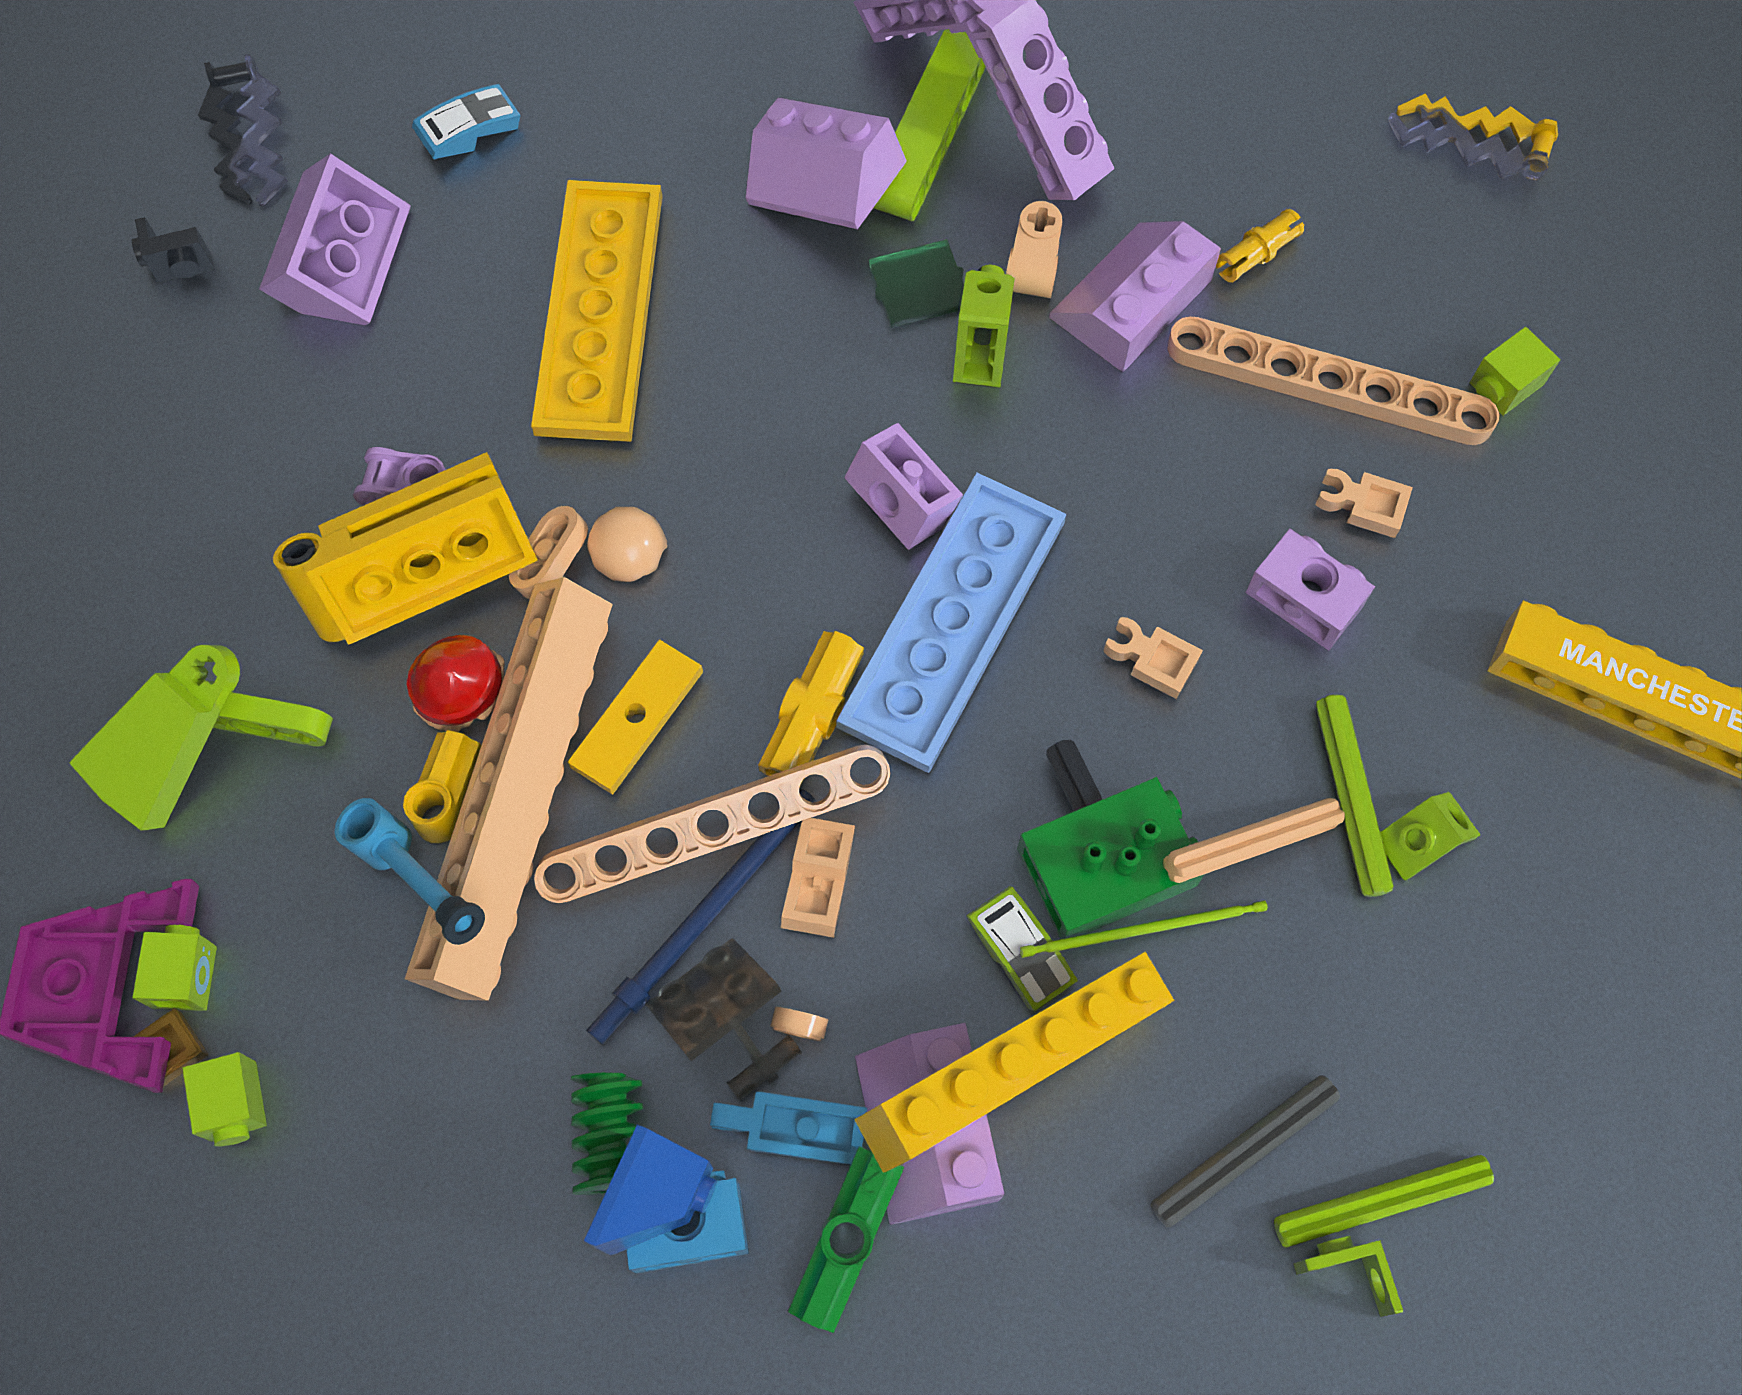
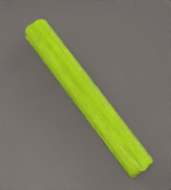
(1354, 796)
(1383, 1200)

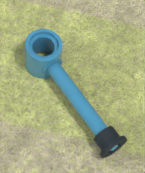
(384, 844)

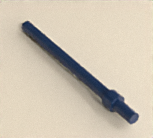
(633, 993)

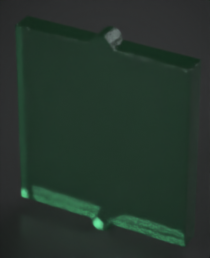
(918, 283)

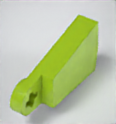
(156, 737)

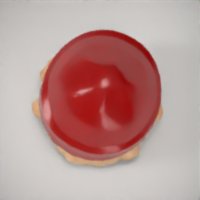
(455, 682)

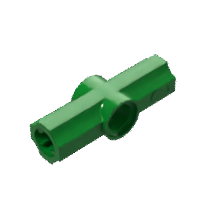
(833, 1274)

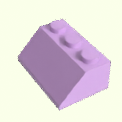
(821, 162)
(335, 244)
(1138, 290)
(957, 1170)

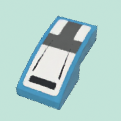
(457, 123)

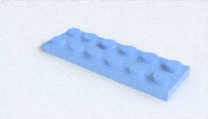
(951, 622)

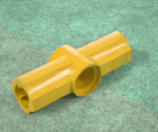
(812, 704)

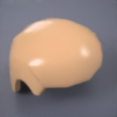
(626, 544)

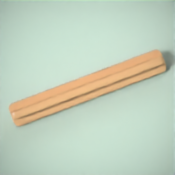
(1253, 840)

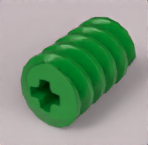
(606, 1127)

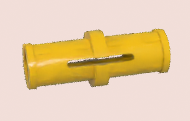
(1259, 245)

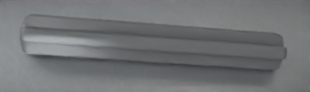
(1245, 1151)

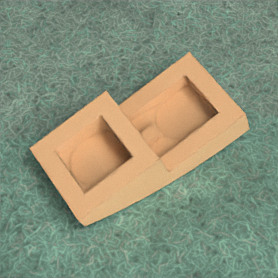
(818, 877)

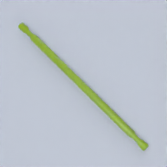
(1141, 929)

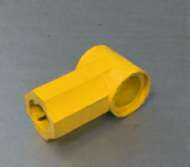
(442, 783)

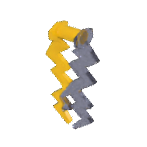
(1456, 130)

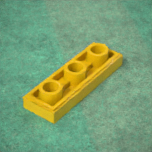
(652, 691)

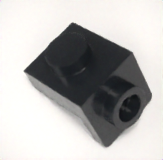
(172, 254)

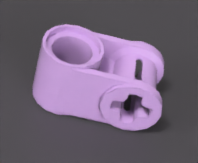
(393, 471)

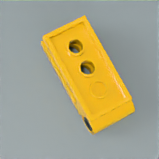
(405, 552)

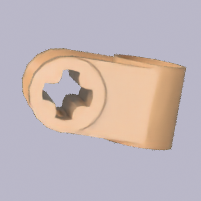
(1035, 250)

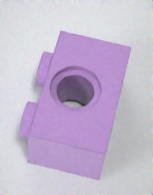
(903, 485)
(1316, 614)

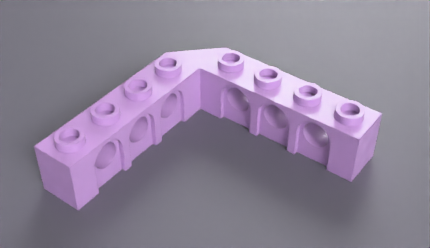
(999, 35)

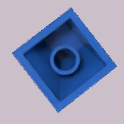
(650, 1193)

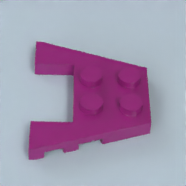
(72, 982)

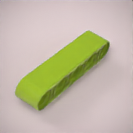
(932, 121)

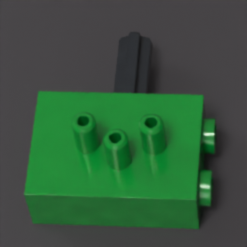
(1105, 853)

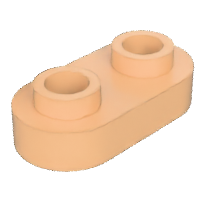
(555, 544)

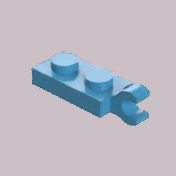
(795, 1127)

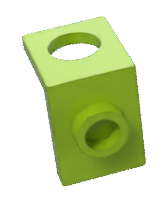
(1427, 834)
(1374, 1262)

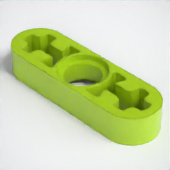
(274, 719)

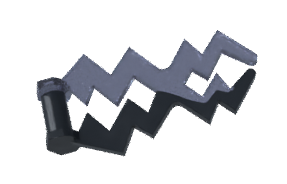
(260, 94)

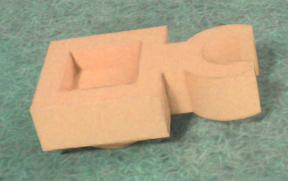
(1373, 503)
(1160, 660)

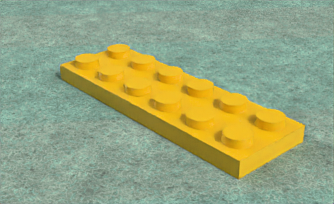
(598, 311)

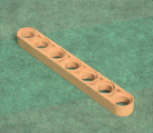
(1354, 374)
(693, 842)

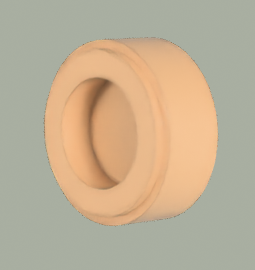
(799, 1024)

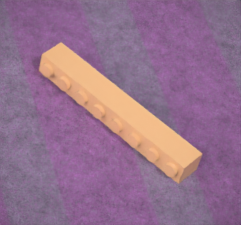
(513, 785)

